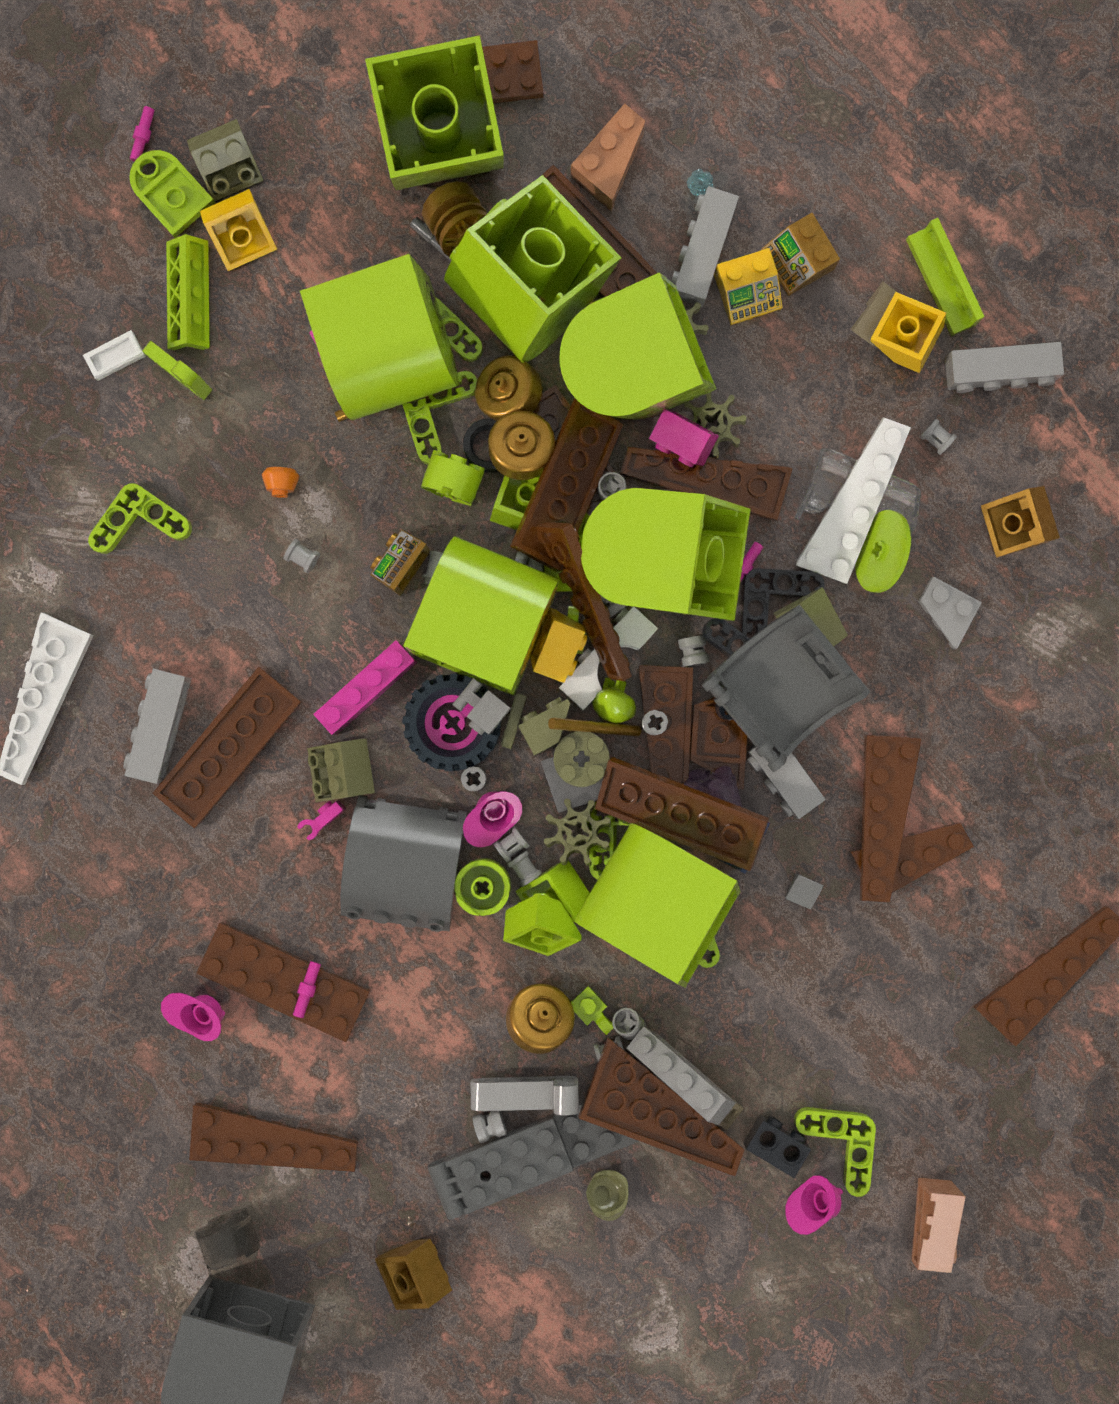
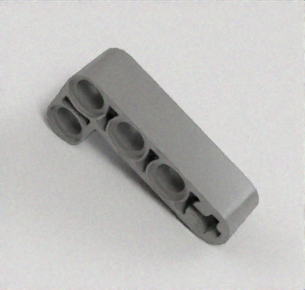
(526, 1094)

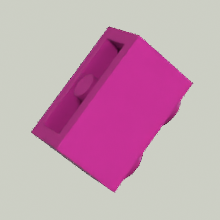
(683, 437)

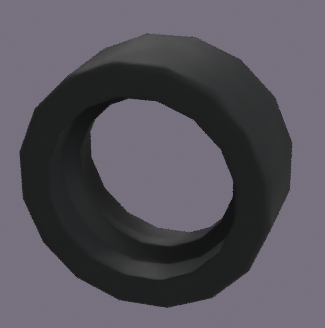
(471, 433)

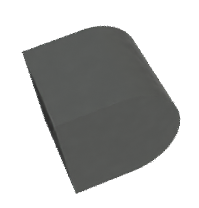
(236, 1346)

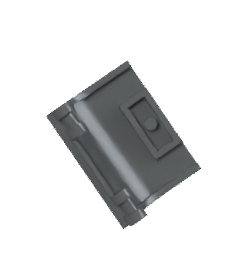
(784, 685)
(401, 864)

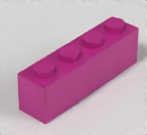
(365, 688)

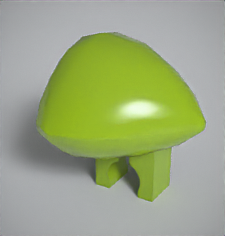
(613, 703)

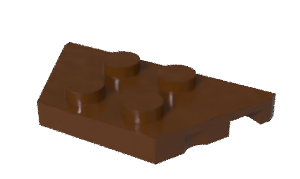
(717, 741)

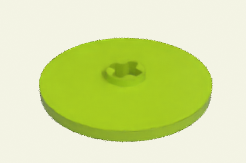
(884, 552)

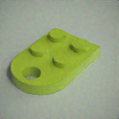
(170, 191)

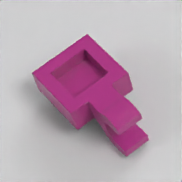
(328, 813)

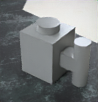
(487, 710)

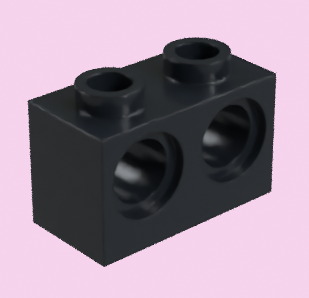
(774, 1149)

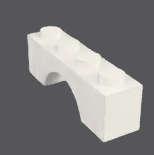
(583, 685)

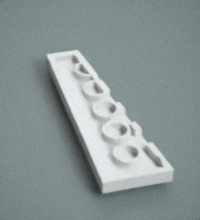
(845, 525)
(48, 676)

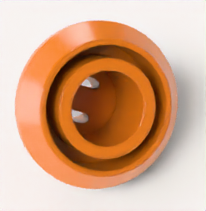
(280, 480)

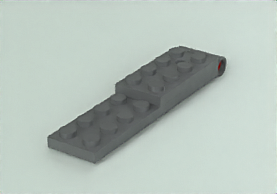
(519, 1161)

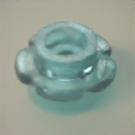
(692, 182)

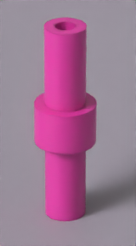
(142, 133)
(749, 559)
(306, 989)

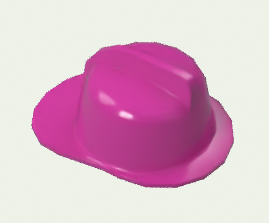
(491, 818)
(195, 1015)
(813, 1205)

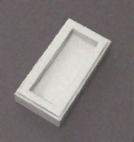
(114, 355)

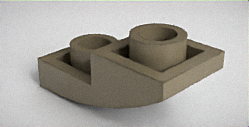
(876, 307)

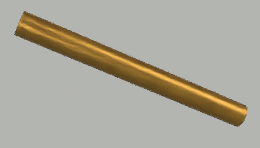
(594, 727)

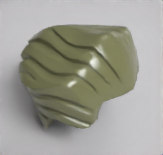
(608, 1194)

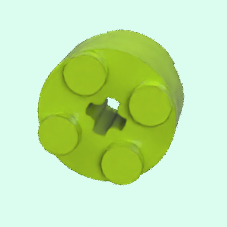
(452, 478)
(482, 903)

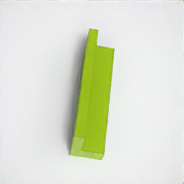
(945, 277)
(191, 292)

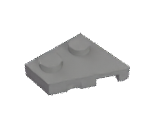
(950, 609)

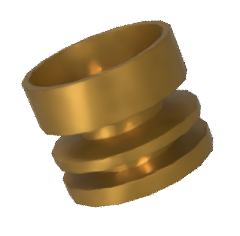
(451, 212)

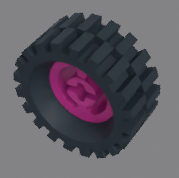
(429, 742)

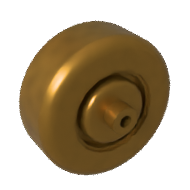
(507, 387)
(521, 445)
(540, 1018)

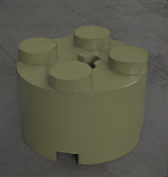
(569, 747)

